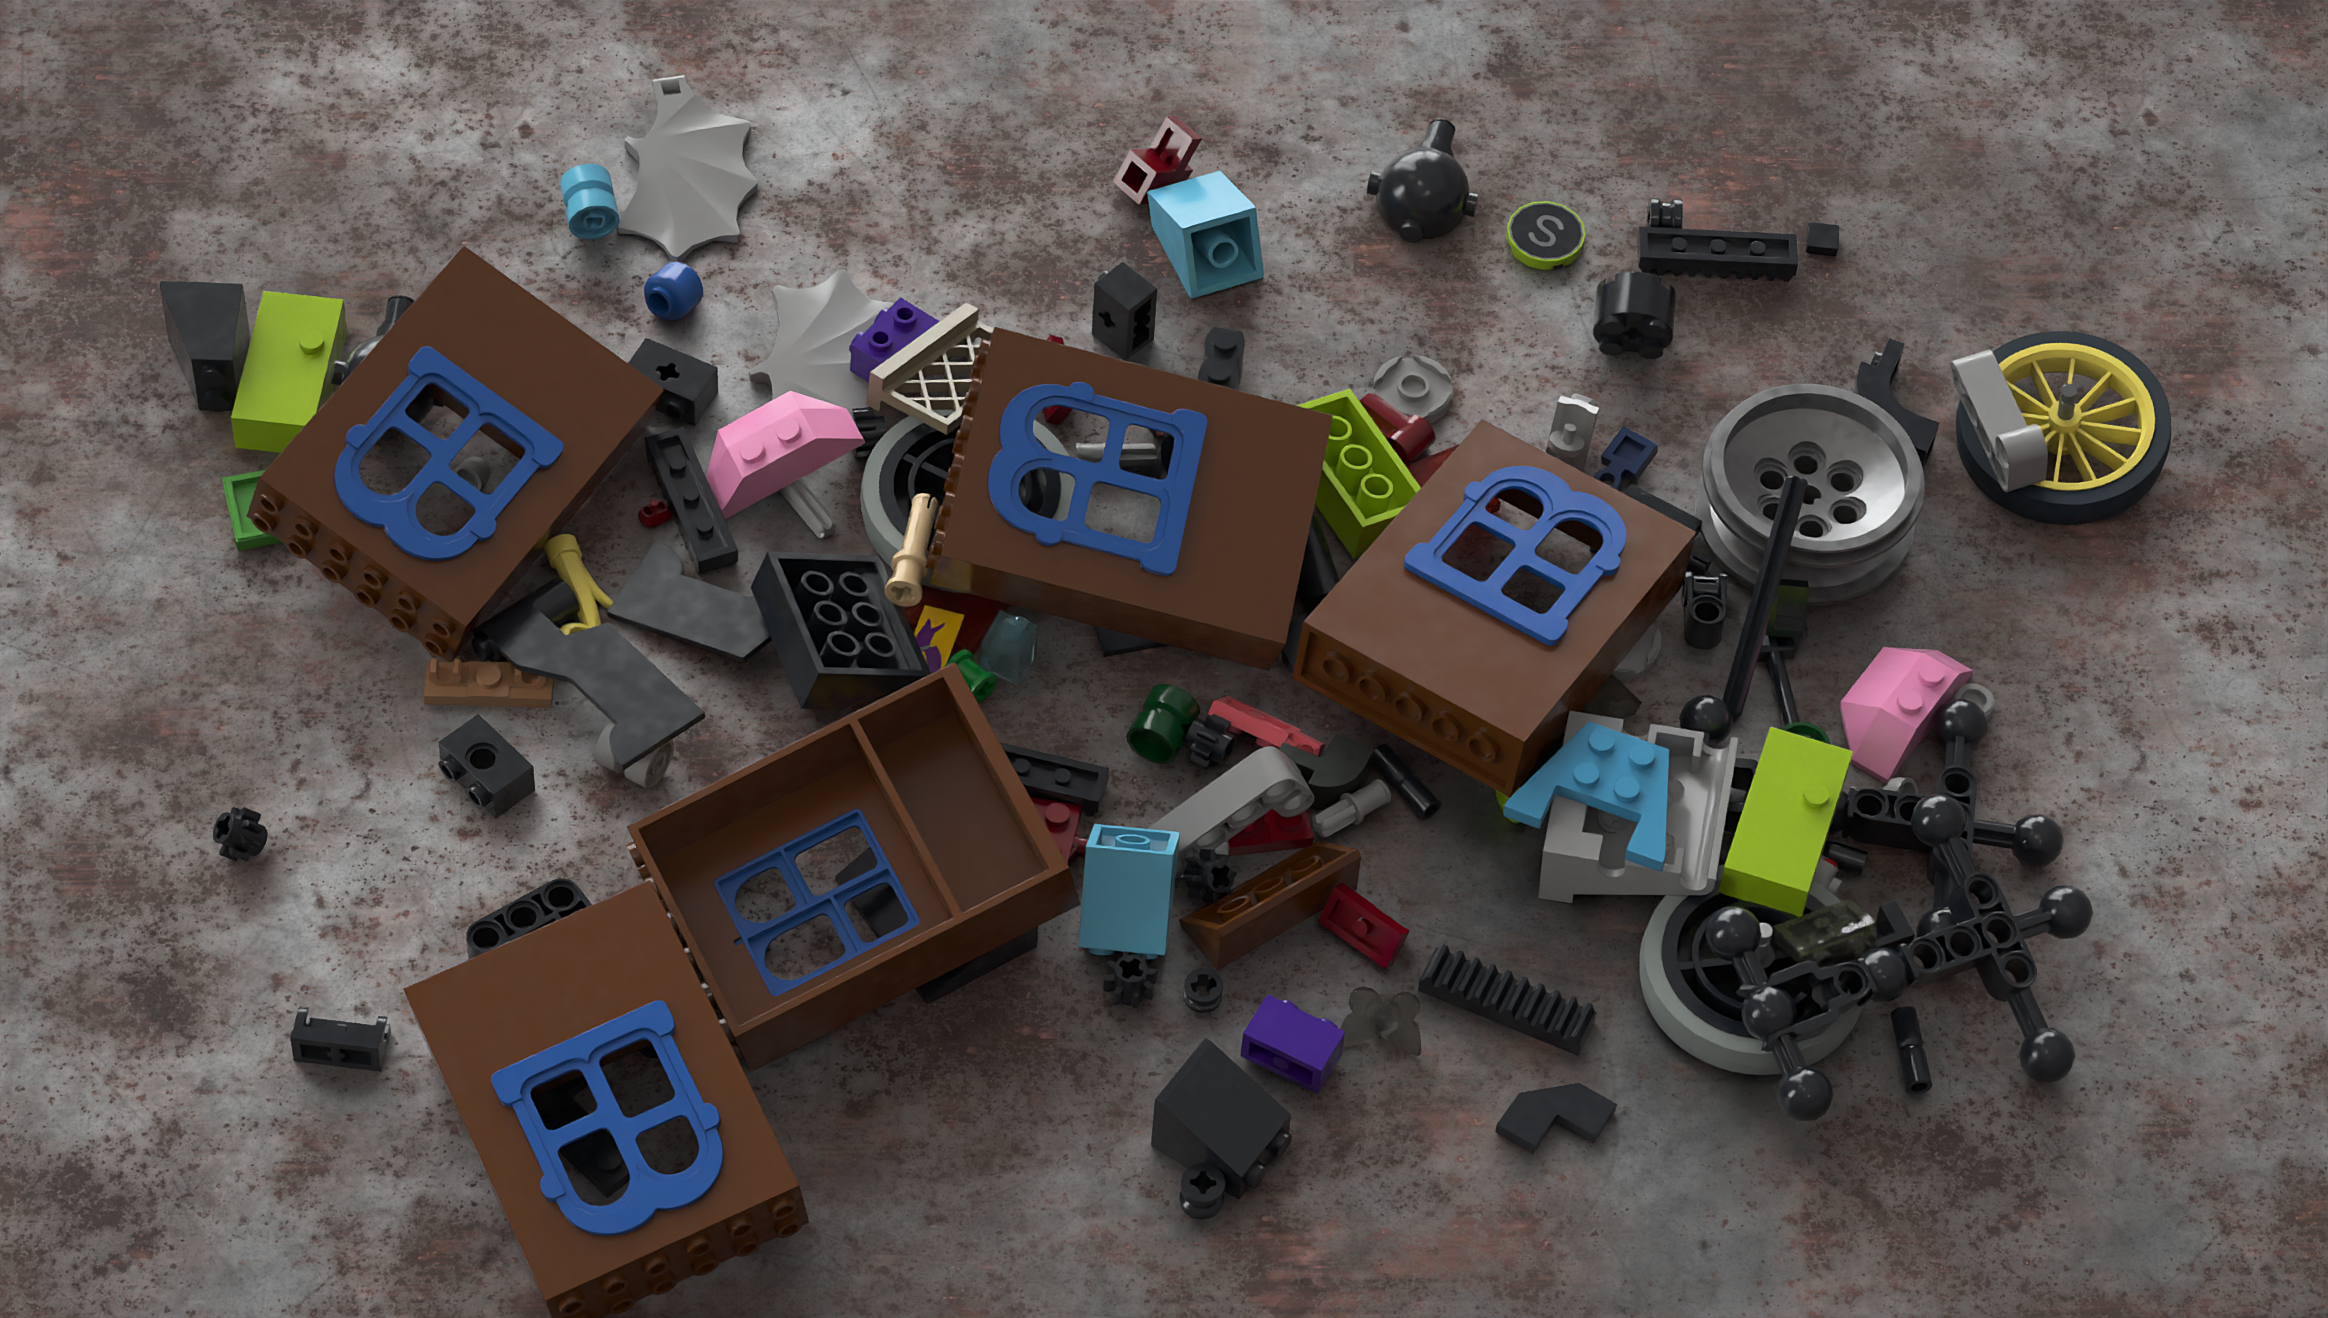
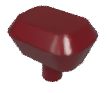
(654, 513)

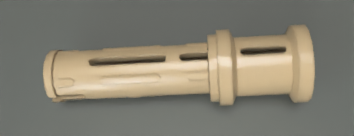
(910, 561)

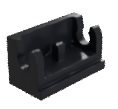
(339, 1042)

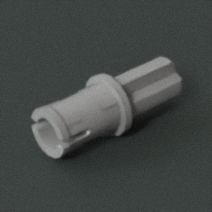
(1131, 454)
(1351, 808)

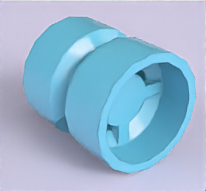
(589, 201)

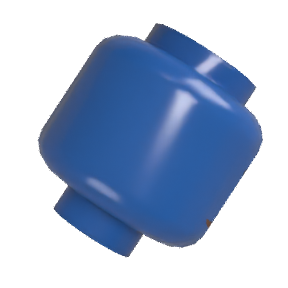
(673, 291)

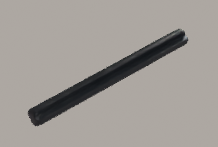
(1764, 594)

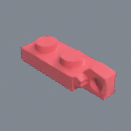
(1267, 729)

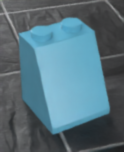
(1207, 233)
(1128, 890)

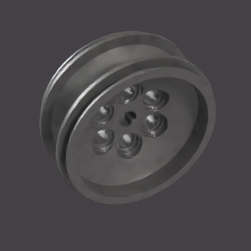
(1857, 499)

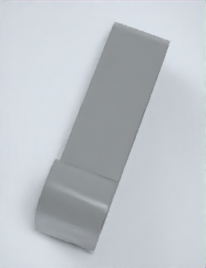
(2013, 448)
(1235, 801)

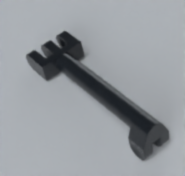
(1775, 656)

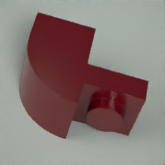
(1161, 163)

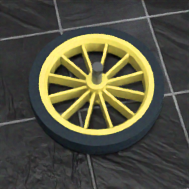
(2071, 428)

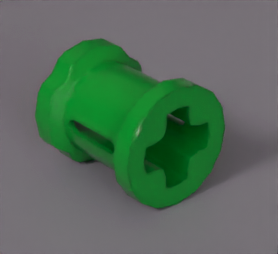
(978, 680)

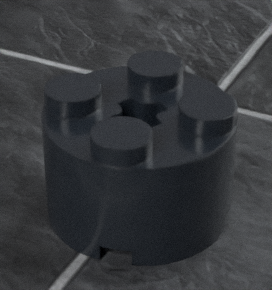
(1634, 315)

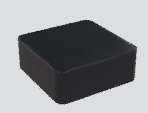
(1822, 239)

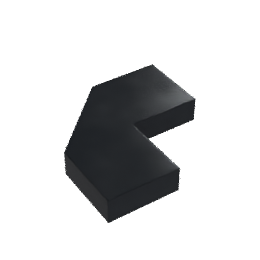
(1569, 1105)

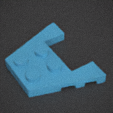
(1610, 775)

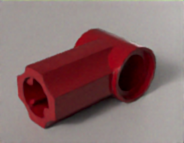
(1405, 434)

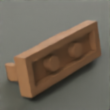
(485, 685)

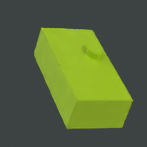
(287, 368)
(1361, 474)
(1785, 821)

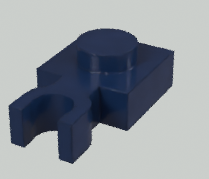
(1626, 457)

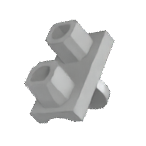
(1573, 430)

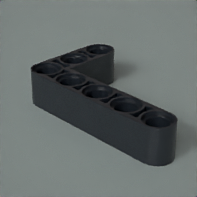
(533, 909)

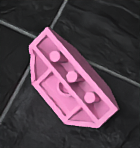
(777, 448)
(1896, 706)

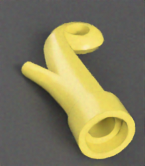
(565, 557)

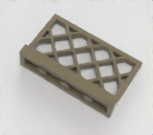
(930, 356)

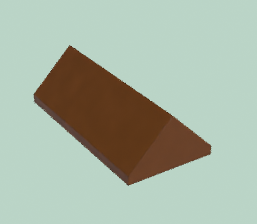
(1271, 902)

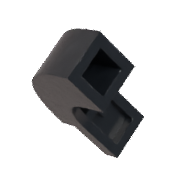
(1874, 384)

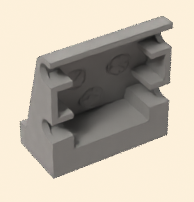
(1589, 846)

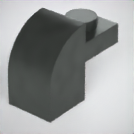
(1340, 770)

